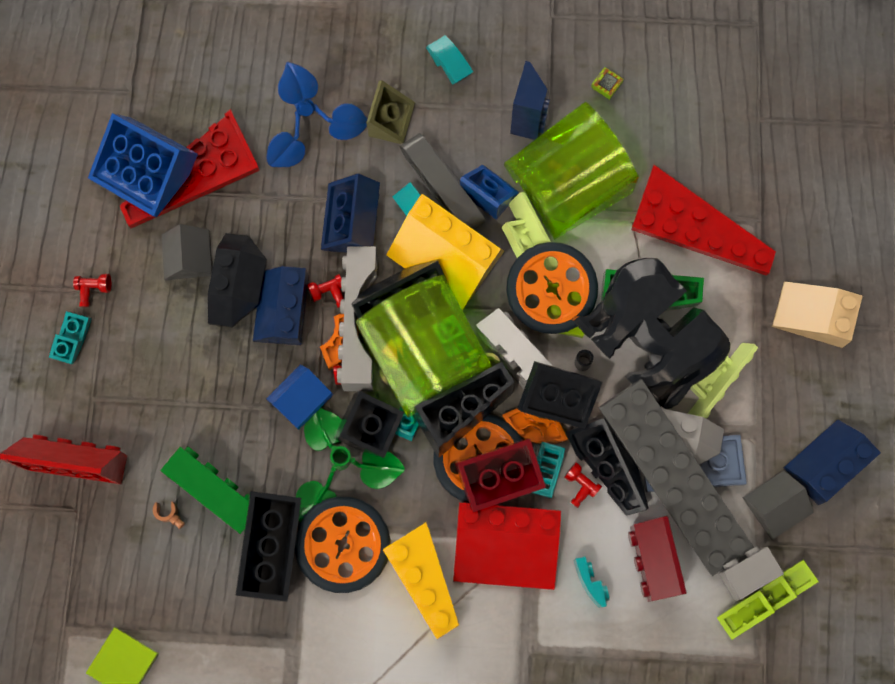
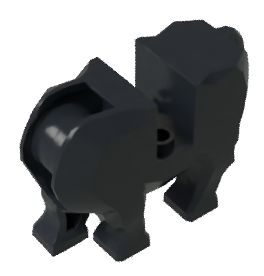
(677, 353)

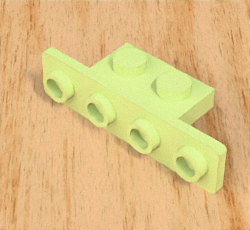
(526, 230)
(713, 387)

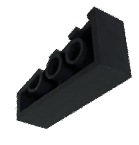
(460, 408)

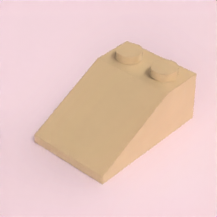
(818, 312)

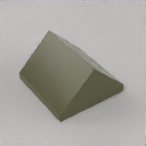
(389, 114)

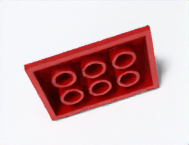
(67, 459)
(507, 546)

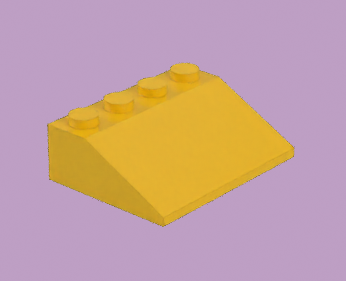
(438, 235)

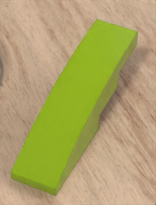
(767, 599)

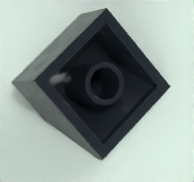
(369, 424)

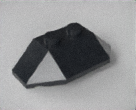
(235, 280)
(394, 284)

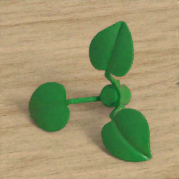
(375, 471)

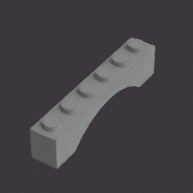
(357, 366)

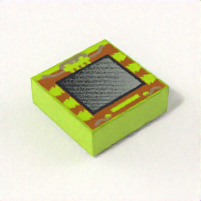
(607, 83)

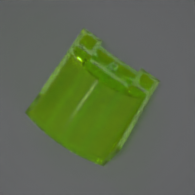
(573, 170)
(422, 342)

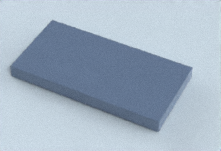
(725, 468)

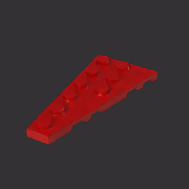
(220, 161)
(686, 220)

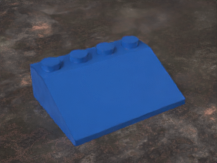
(140, 164)

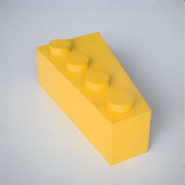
(421, 574)

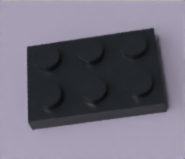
(559, 395)

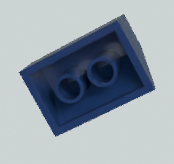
(529, 105)
(350, 213)
(282, 306)
(831, 461)

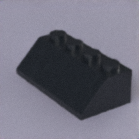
(268, 547)

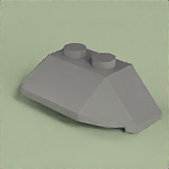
(698, 434)

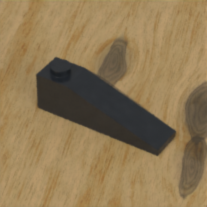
(611, 463)

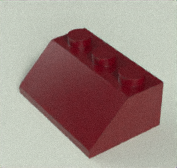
(500, 475)
(657, 559)

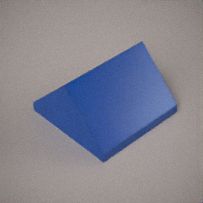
(488, 190)
(299, 396)

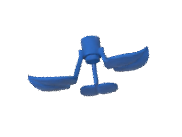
(297, 88)

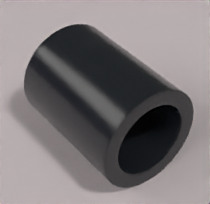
(587, 354)

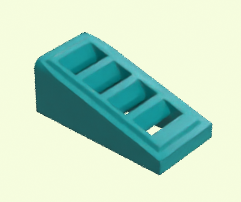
(560, 451)

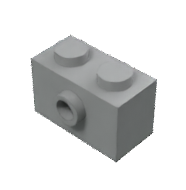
(751, 572)

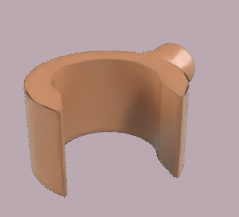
(172, 517)

